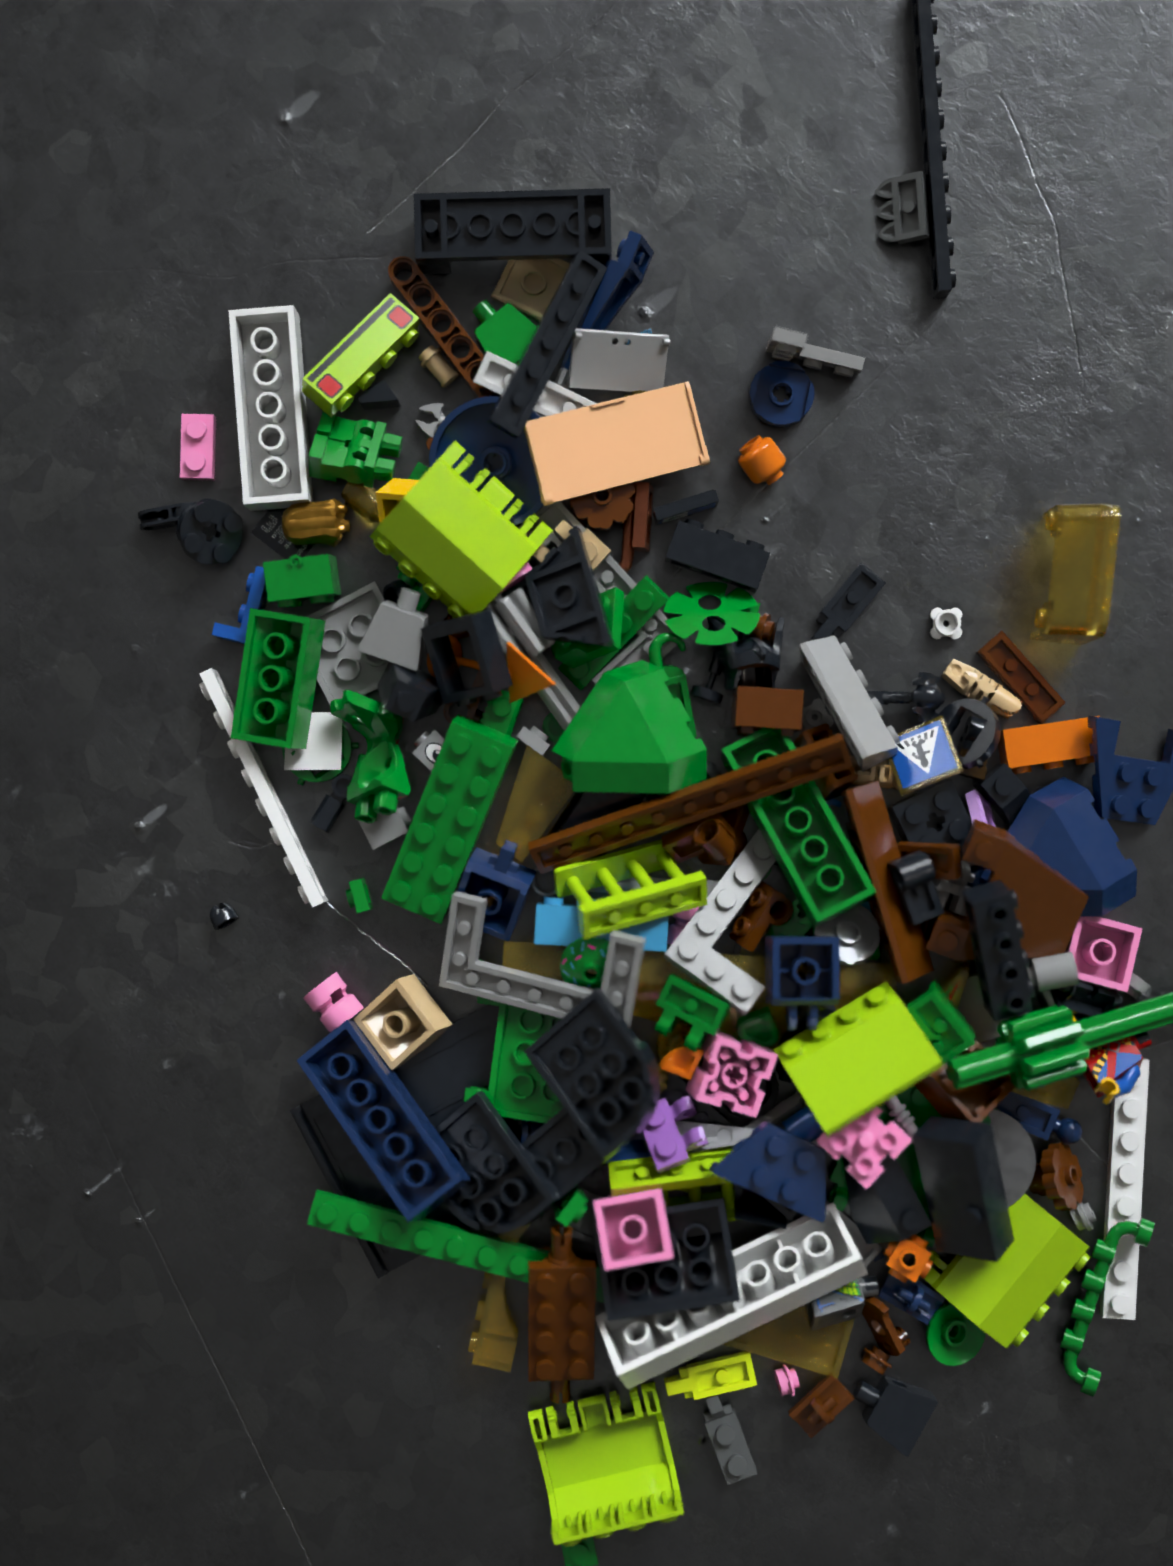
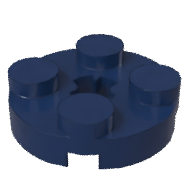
(797, 385)

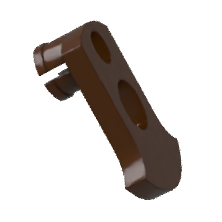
(889, 1337)

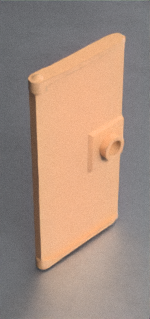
(616, 443)

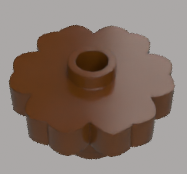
(603, 513)
(1059, 1177)

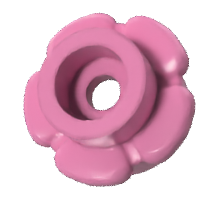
(786, 1380)

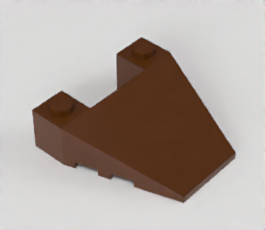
(1046, 899)

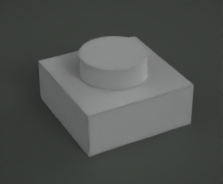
(535, 739)

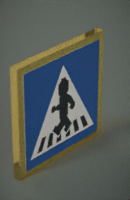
(924, 756)

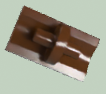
(821, 1405)

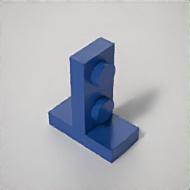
(256, 600)

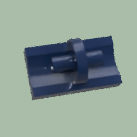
(911, 1297)

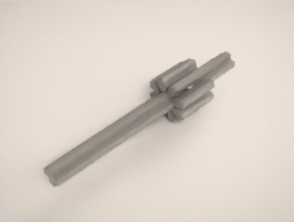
(518, 624)

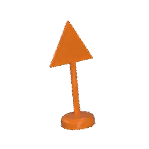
(524, 673)

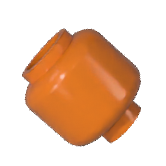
(762, 460)

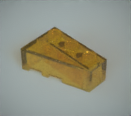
(534, 802)

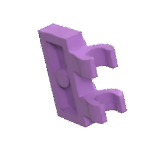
(664, 1138)

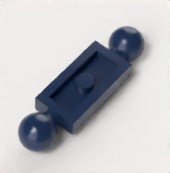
(1040, 1118)

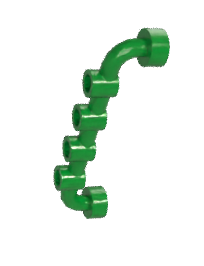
(1084, 1309)

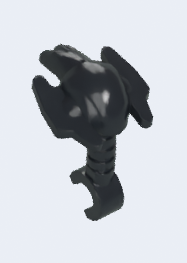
(926, 696)

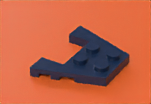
(1125, 785)

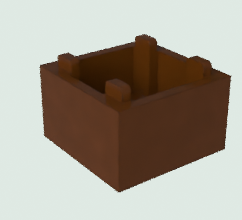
(766, 708)
(967, 1103)

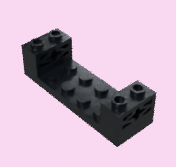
(510, 226)

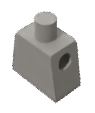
(397, 631)

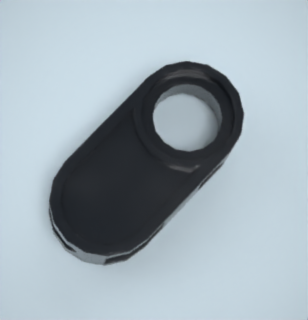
(162, 516)

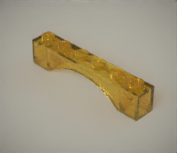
(498, 1333)

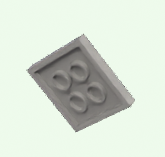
(340, 661)

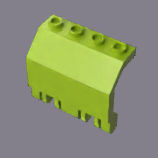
(458, 536)
(1015, 1289)
(608, 1468)

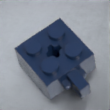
(502, 884)

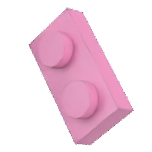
(197, 447)

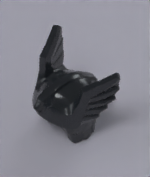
(750, 660)

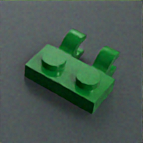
(693, 1005)

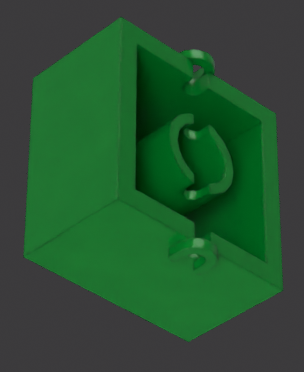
(302, 579)

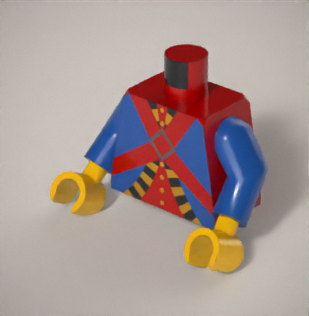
(1115, 1065)

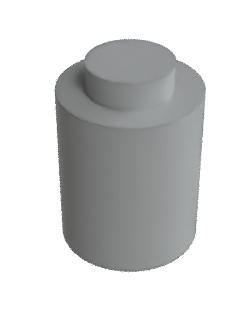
(1053, 971)

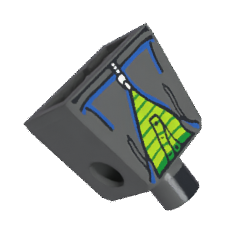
(841, 1303)

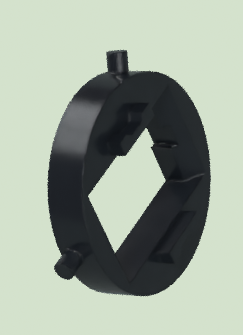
(987, 739)

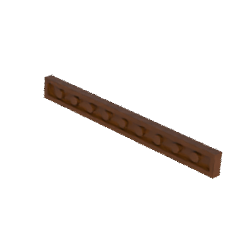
(691, 803)

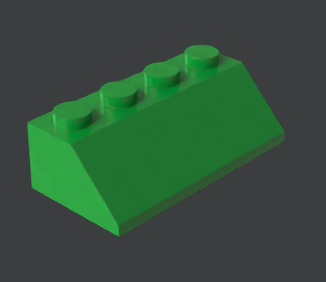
(278, 679)

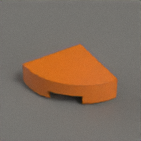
(682, 1061)

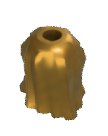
(315, 522)

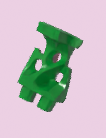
(381, 773)

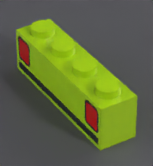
(361, 355)

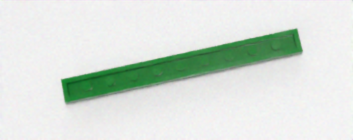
(427, 1237)

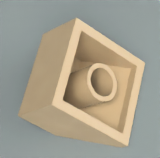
(402, 1021)

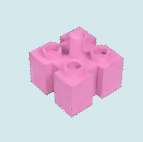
(732, 1073)
(865, 1145)

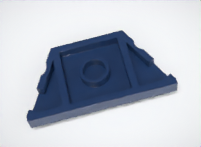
(779, 1169)

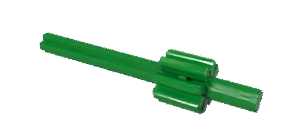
(1051, 1047)

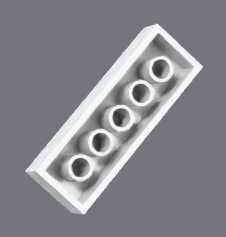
(270, 407)

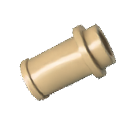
(438, 365)

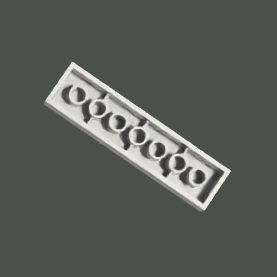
(772, 1278)

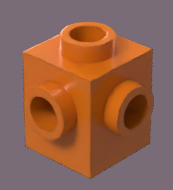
(915, 1246)

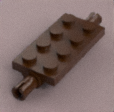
(561, 1317)

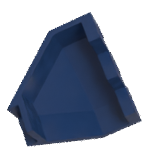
(1074, 841)

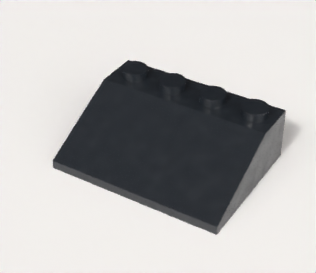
(695, 1277)

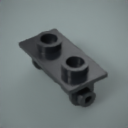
(1086, 1001)

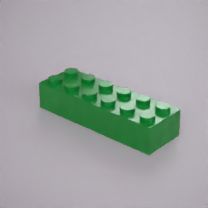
(449, 818)
(803, 835)

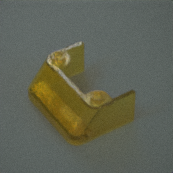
(1079, 574)

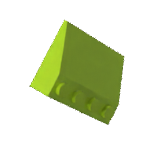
(858, 1058)

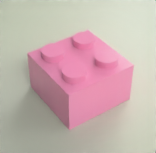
(1104, 952)
(633, 1229)

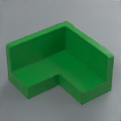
(942, 1022)

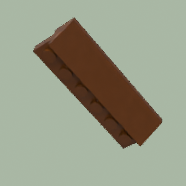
(874, 846)

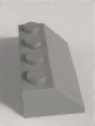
(848, 701)

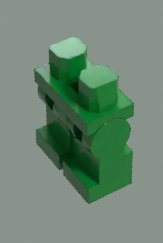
(353, 451)

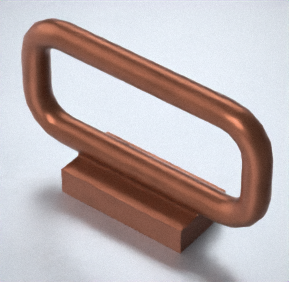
(637, 526)

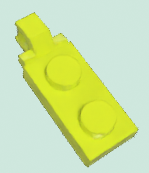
(713, 1376)

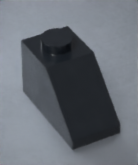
(1003, 792)

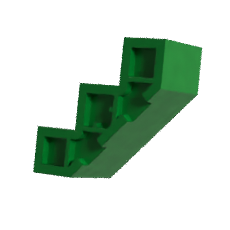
(631, 736)

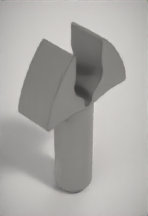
(436, 410)

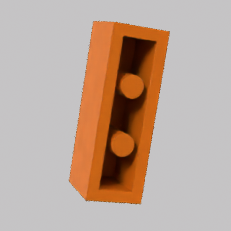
(1046, 745)

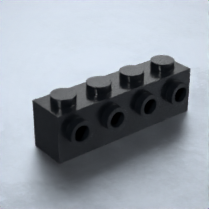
(998, 949)

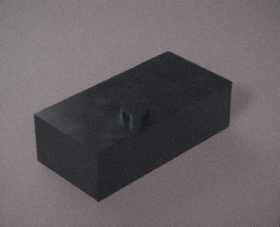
(964, 1188)

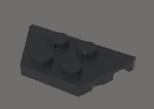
(568, 595)

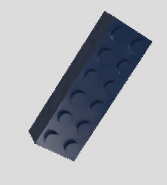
(383, 1121)

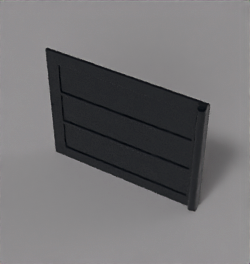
(438, 1086)

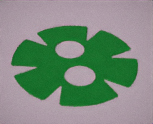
(694, 615)

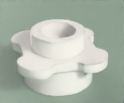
(952, 616)

